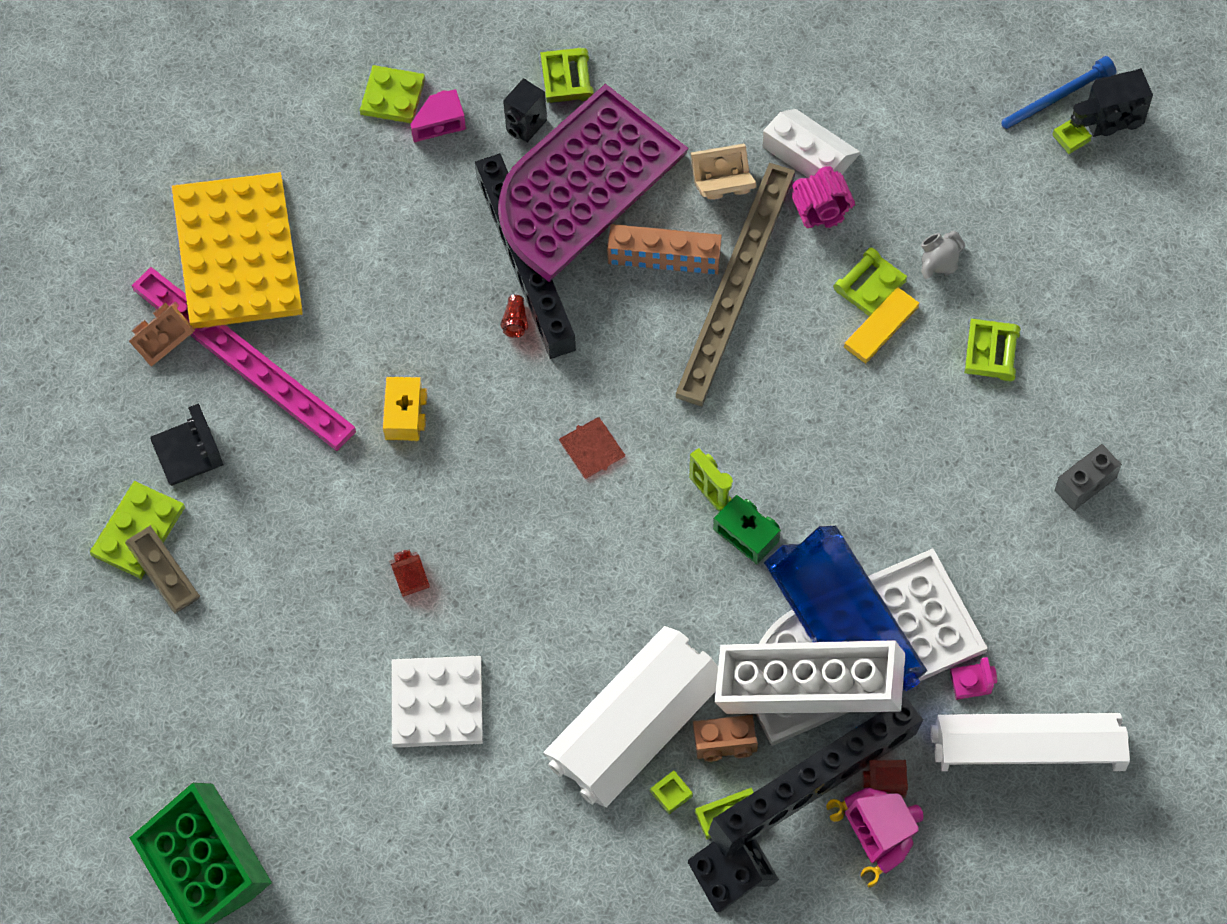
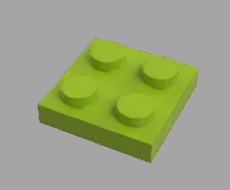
(392, 94)

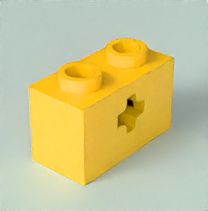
(403, 393)

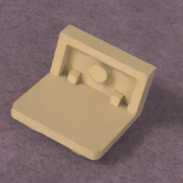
(722, 171)

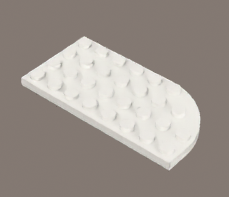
(926, 611)

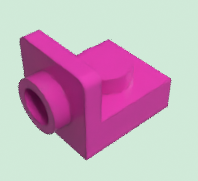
(973, 679)

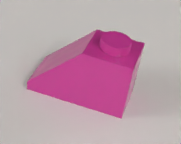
(438, 116)

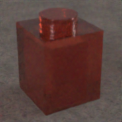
(887, 776)

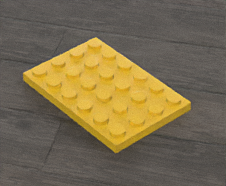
(236, 250)

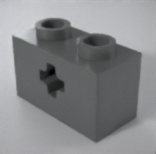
(1087, 477)

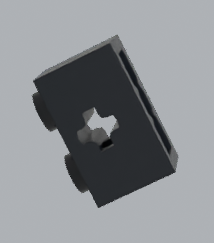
(525, 110)

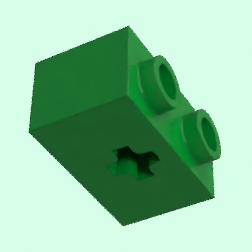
(751, 542)

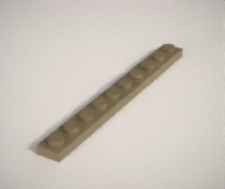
(735, 285)

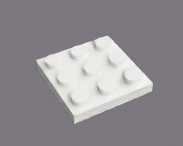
(437, 701)

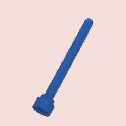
(1103, 68)

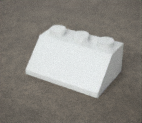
(806, 144)

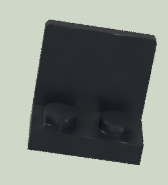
(187, 448)
(732, 876)

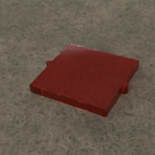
(592, 447)

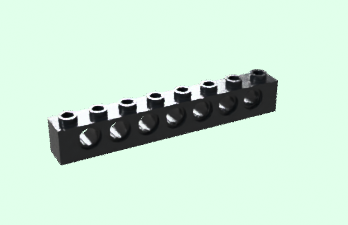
(539, 293)
(813, 777)

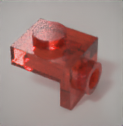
(409, 572)

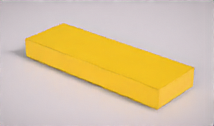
(881, 325)

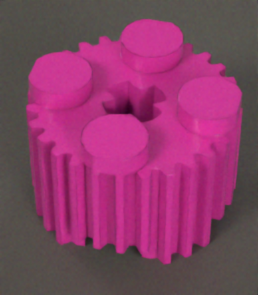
(822, 198)

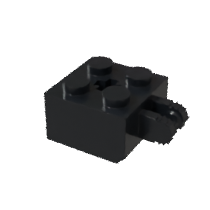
(1114, 104)

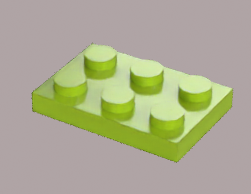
(135, 512)

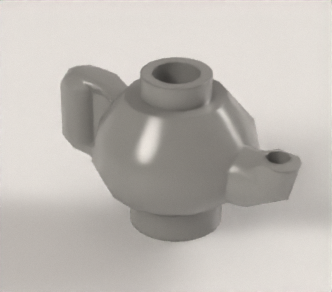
(941, 253)

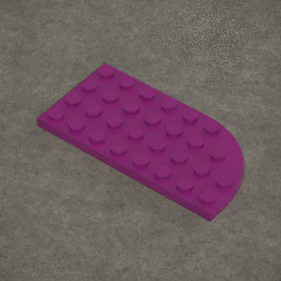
(582, 180)

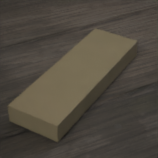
(162, 569)

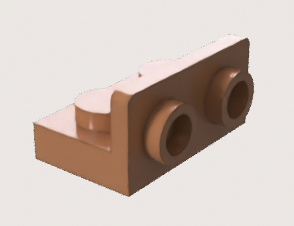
(162, 334)
(725, 737)

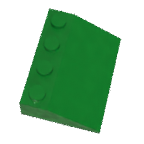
(200, 857)

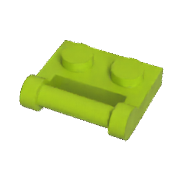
(558, 78)
(876, 287)
(982, 349)
(709, 479)

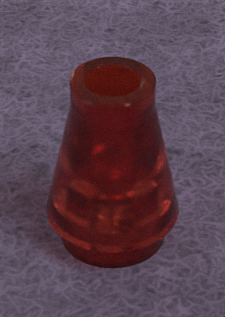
(514, 319)

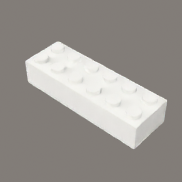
(810, 677)

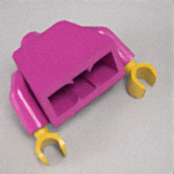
(882, 826)

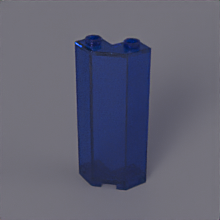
(837, 596)

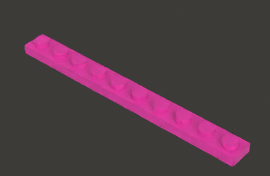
(253, 366)

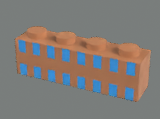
(664, 249)

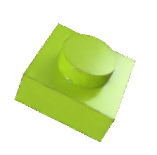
(1070, 137)
(671, 792)

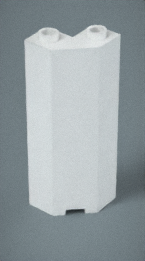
(634, 717)
(1030, 739)

